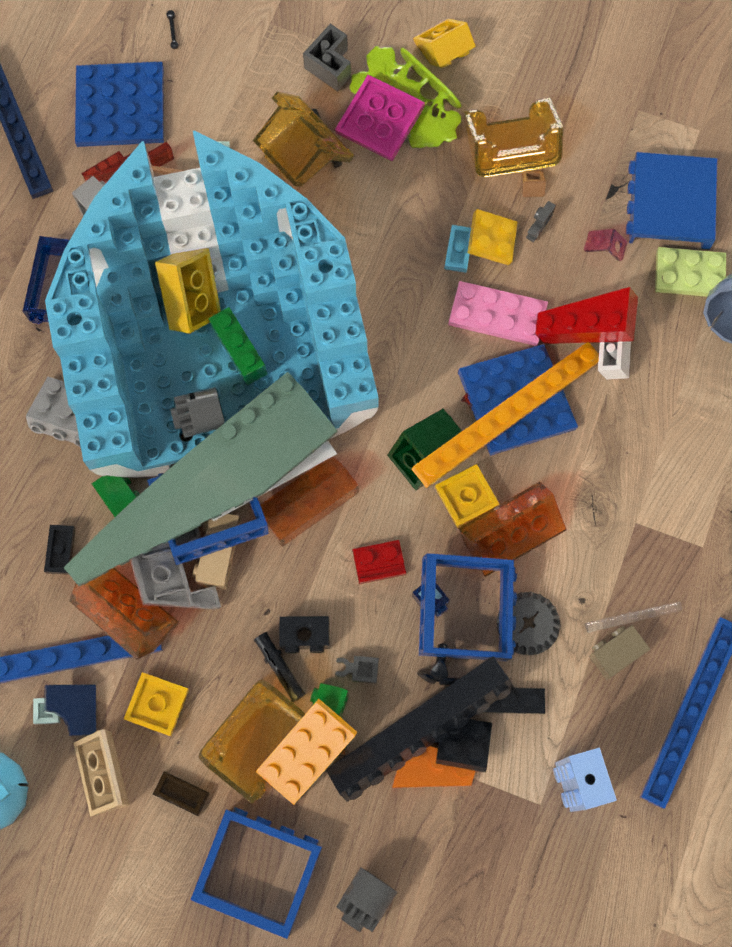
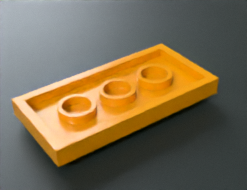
(306, 751)

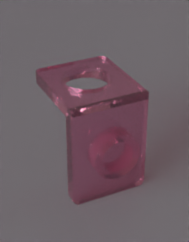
(605, 241)

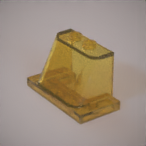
(299, 140)

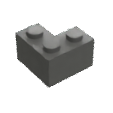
(326, 59)

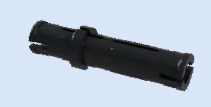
(279, 666)

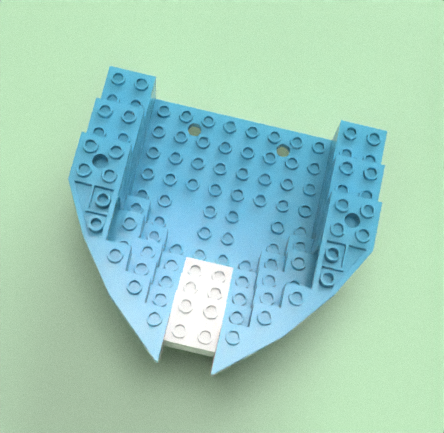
(271, 264)

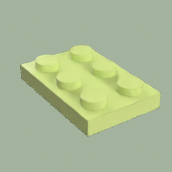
(688, 271)

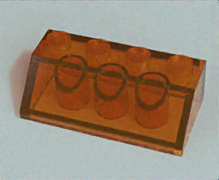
(308, 500)
(514, 526)
(118, 610)

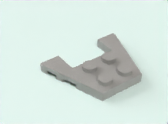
(165, 583)

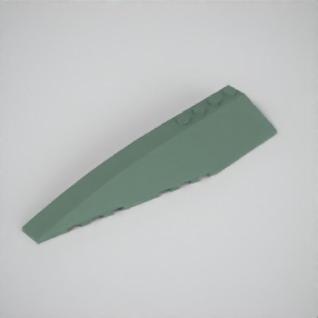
(218, 474)

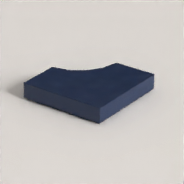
(74, 705)

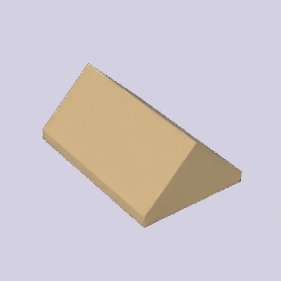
(100, 772)

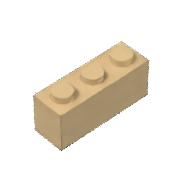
(216, 567)

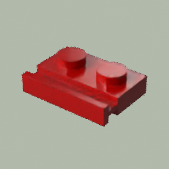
(379, 562)

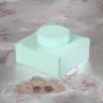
(41, 716)

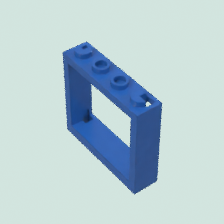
(222, 539)
(508, 599)
(239, 912)

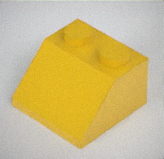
(445, 42)

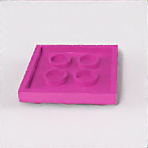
(380, 117)

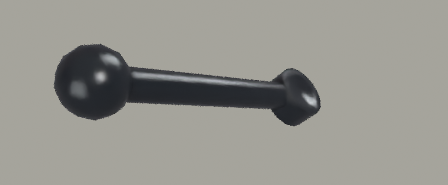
(171, 15)

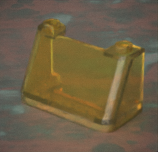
(515, 143)
(249, 738)

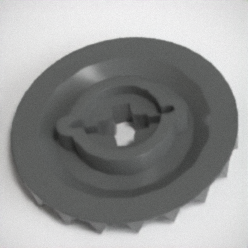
(546, 623)

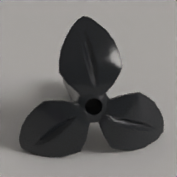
(439, 671)

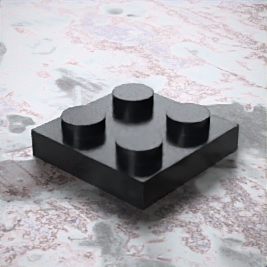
(466, 746)

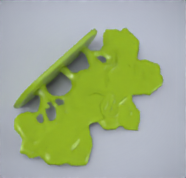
(427, 130)

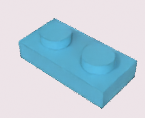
(457, 255)

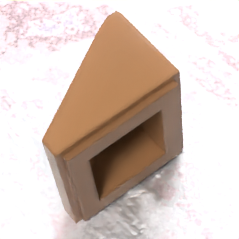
(533, 183)

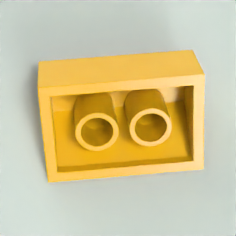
(188, 289)

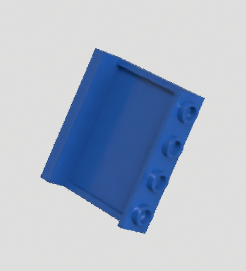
(672, 198)

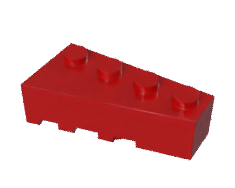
(591, 320)

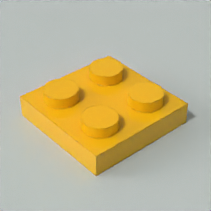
(492, 237)
(466, 495)
(156, 704)

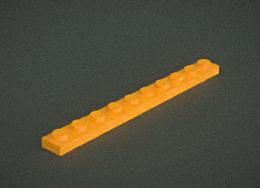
(505, 415)

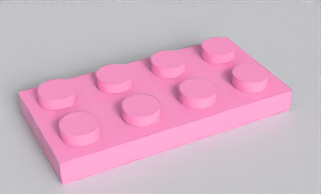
(496, 313)

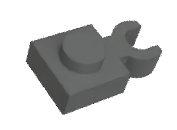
(542, 217)
(362, 670)

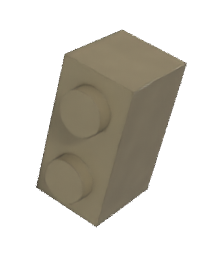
(619, 651)

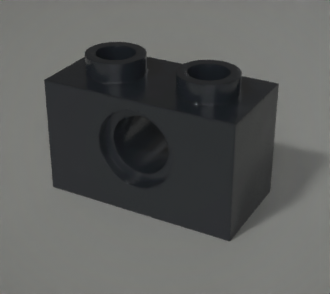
(291, 626)

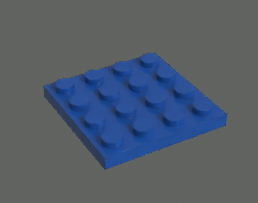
(119, 104)
(500, 378)

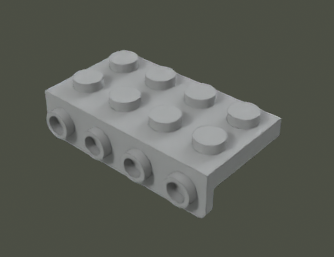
(52, 414)

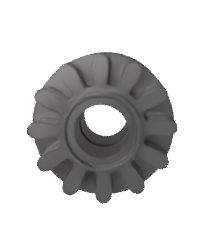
(197, 412)
(365, 901)

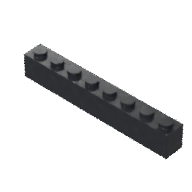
(420, 729)

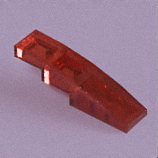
(105, 169)

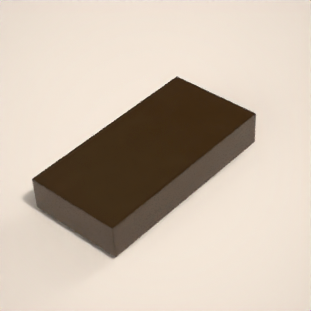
(181, 793)

